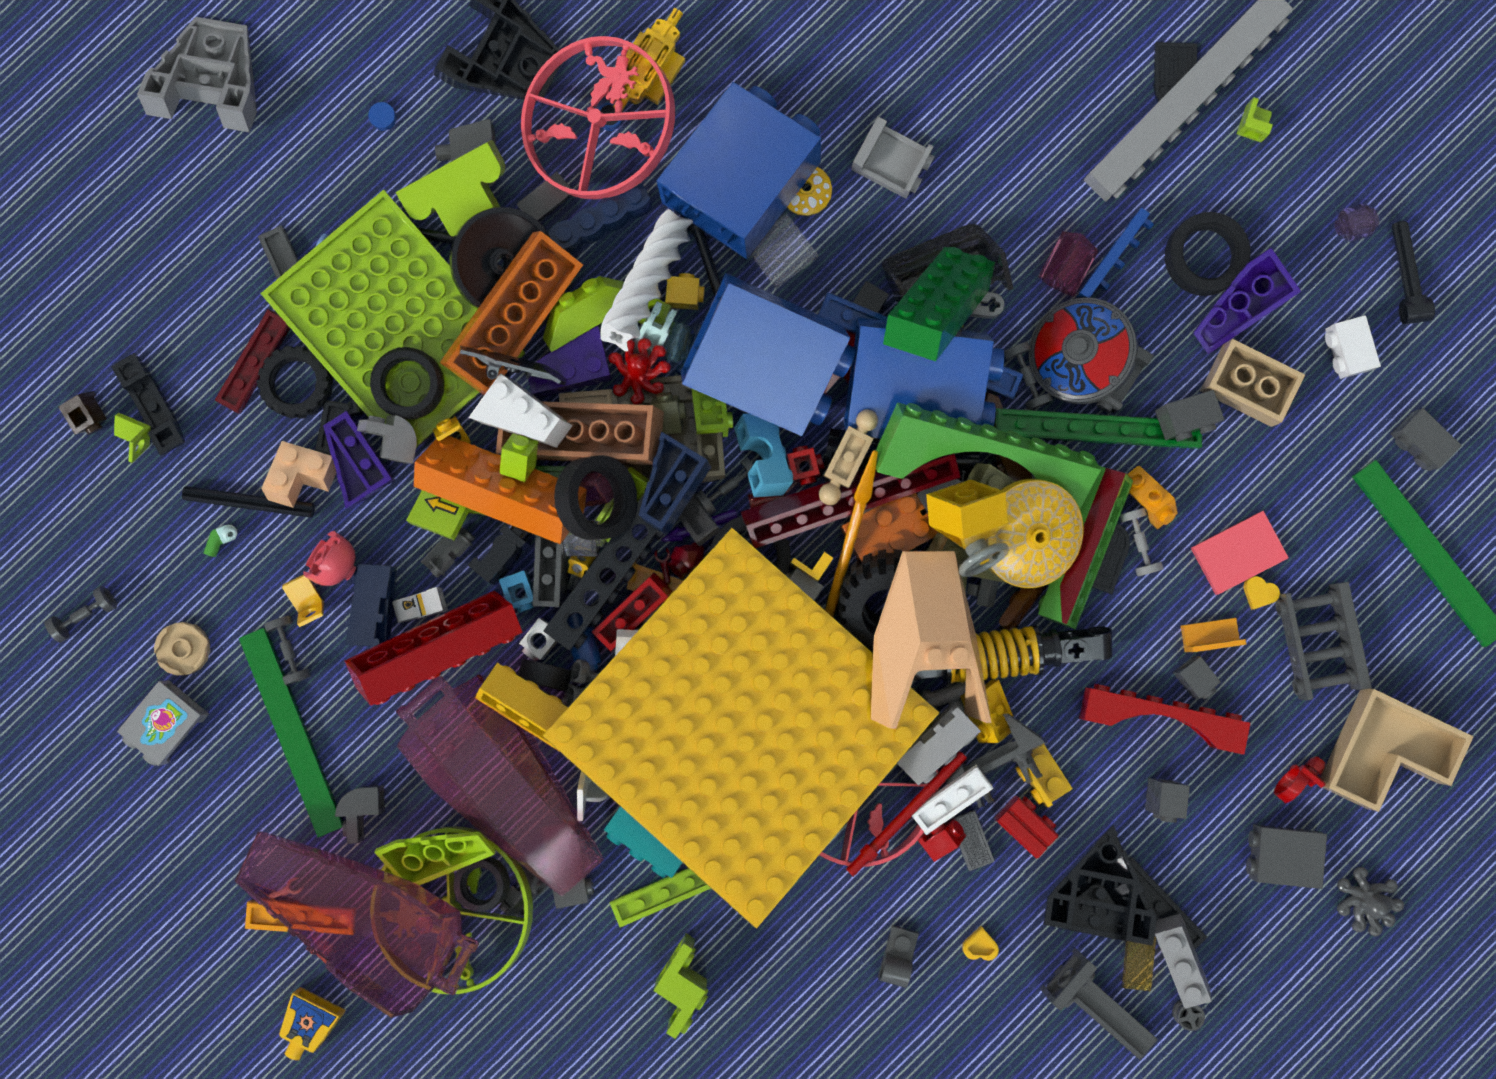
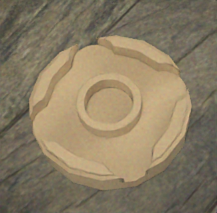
(182, 648)

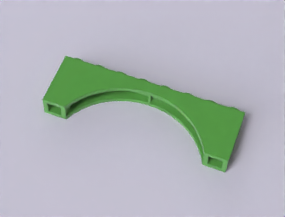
(922, 435)

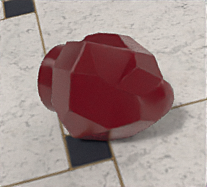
(685, 559)

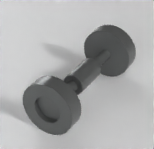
(1028, 377)
(724, 489)
(57, 628)
(287, 649)

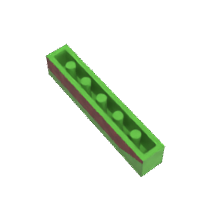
(1100, 515)

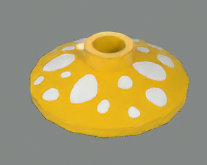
(815, 200)

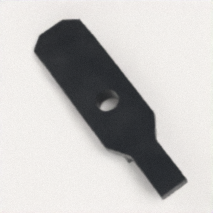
(513, 364)

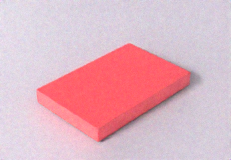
(1239, 552)

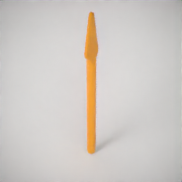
(861, 496)

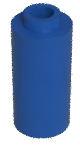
(589, 650)

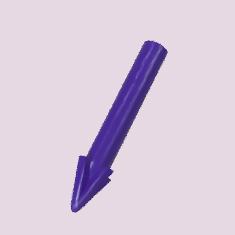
(679, 533)

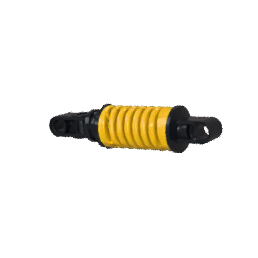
(1029, 651)

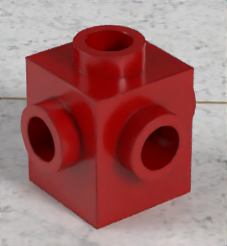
(801, 455)

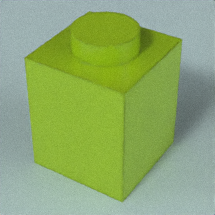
(518, 457)

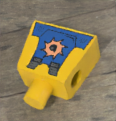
(308, 1022)

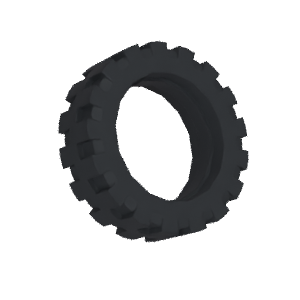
(271, 369)

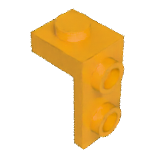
(1153, 497)

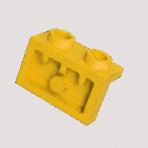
(998, 705)
(1051, 784)

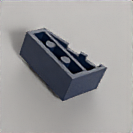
(672, 483)

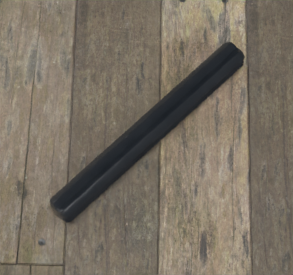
(245, 501)

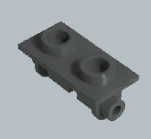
(446, 552)
(513, 903)

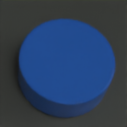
(382, 116)

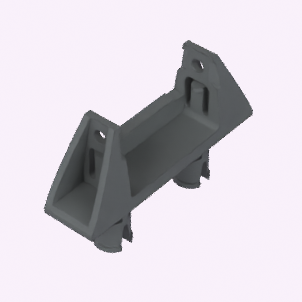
(1017, 751)

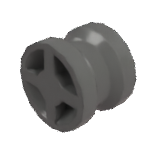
(1193, 1018)

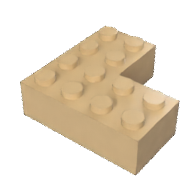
(1389, 735)

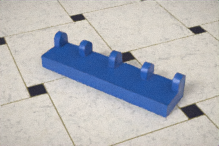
(1112, 256)

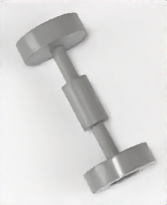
(1141, 542)

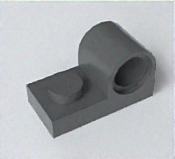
(897, 957)

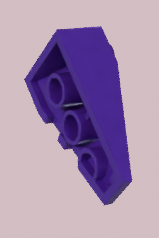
(1251, 296)

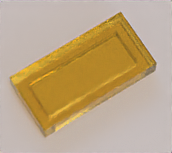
(1138, 966)

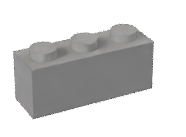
(1182, 961)

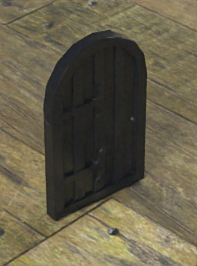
(1171, 65)
(1113, 561)

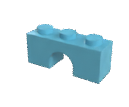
(772, 473)

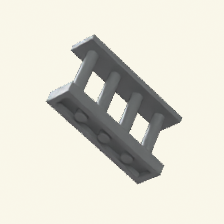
(1349, 649)

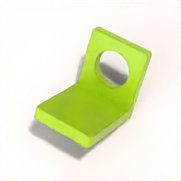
(134, 432)

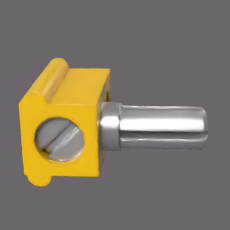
(578, 568)

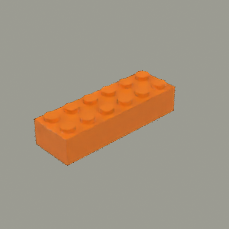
(513, 308)
(473, 480)

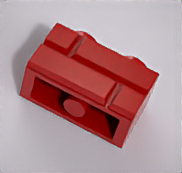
(1026, 826)

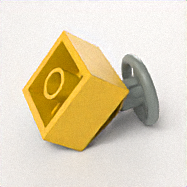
(969, 516)

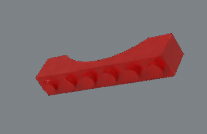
(1218, 732)

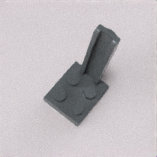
(1075, 984)

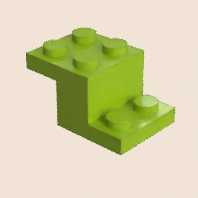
(681, 987)

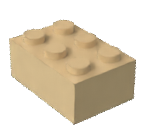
(1253, 383)

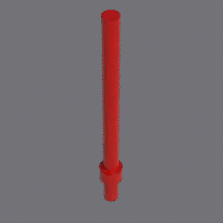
(869, 852)

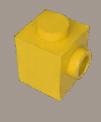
(684, 292)

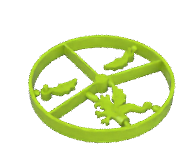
(472, 881)

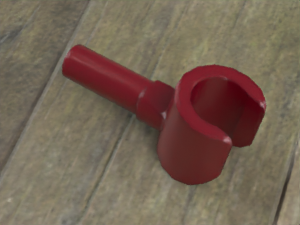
(664, 565)

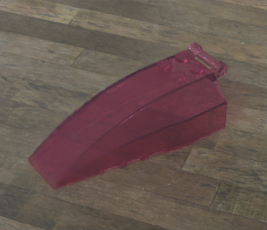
(498, 782)
(367, 926)

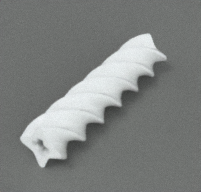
(642, 281)

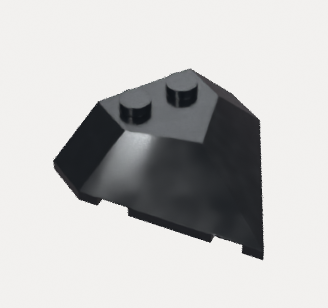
(1103, 896)

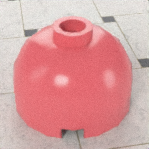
(331, 561)

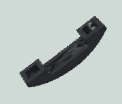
(150, 402)

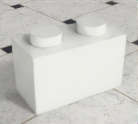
(1352, 347)

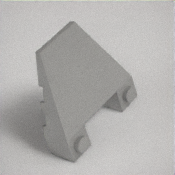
(207, 67)

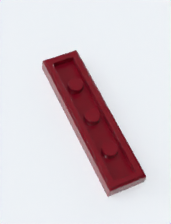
(244, 375)

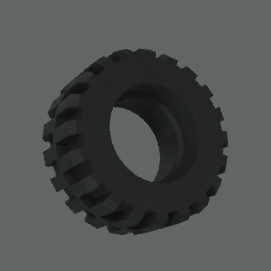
(858, 585)

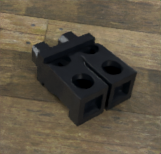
(503, 555)

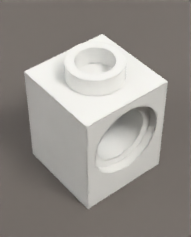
(529, 647)

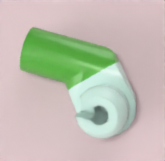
(218, 537)

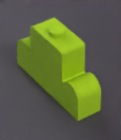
(456, 188)

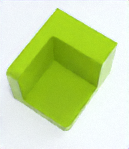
(1255, 122)

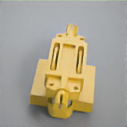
(660, 45)

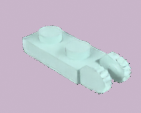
(653, 330)

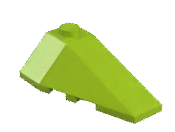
(433, 856)

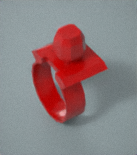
(1298, 777)

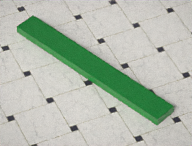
(1089, 428)
(1428, 552)
(291, 732)

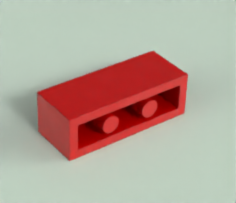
(633, 610)

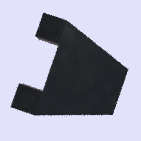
(505, 56)

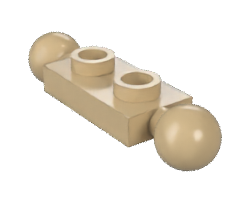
(848, 457)

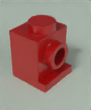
(943, 839)

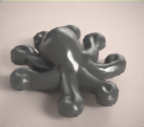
(1370, 902)

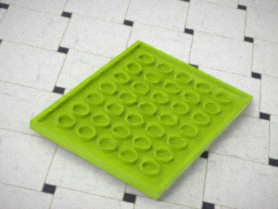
(373, 292)

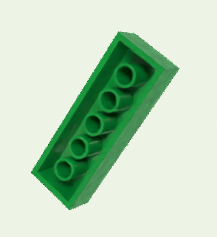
(939, 303)

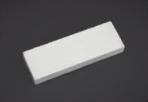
(952, 799)

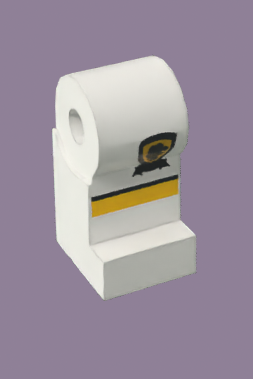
(420, 605)

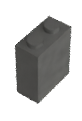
(1287, 856)

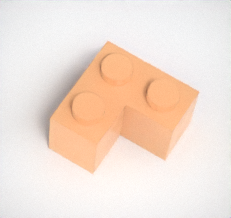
(296, 467)

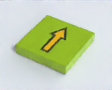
(438, 515)

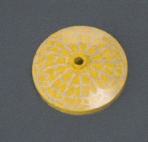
(1041, 534)

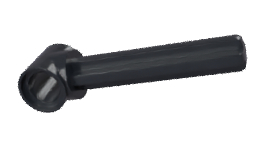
(1415, 306)

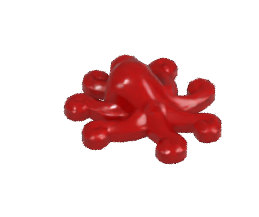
(639, 369)

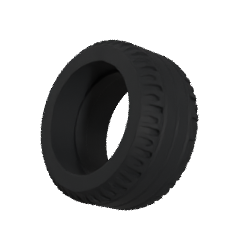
(387, 362)

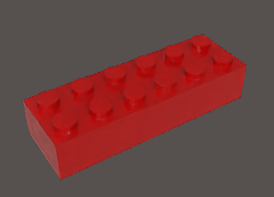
(433, 647)

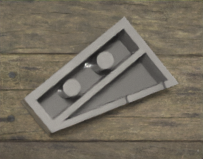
(938, 744)

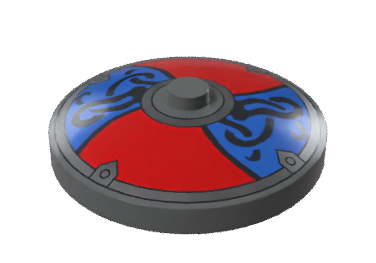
(1083, 351)

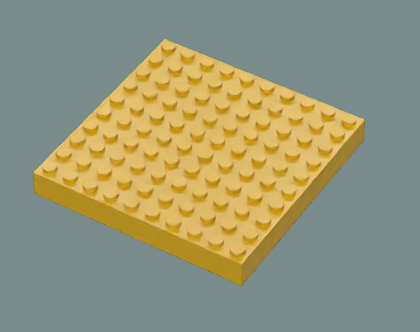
(738, 727)

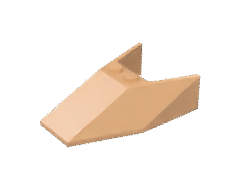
(921, 629)

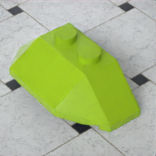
(580, 311)

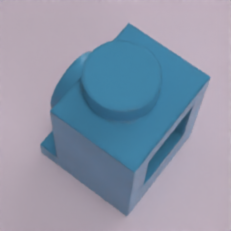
(510, 586)

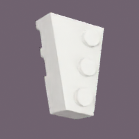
(519, 412)

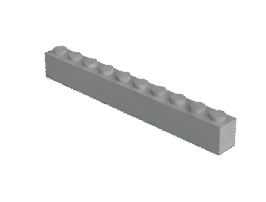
(1186, 96)

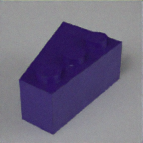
(579, 361)
(355, 460)

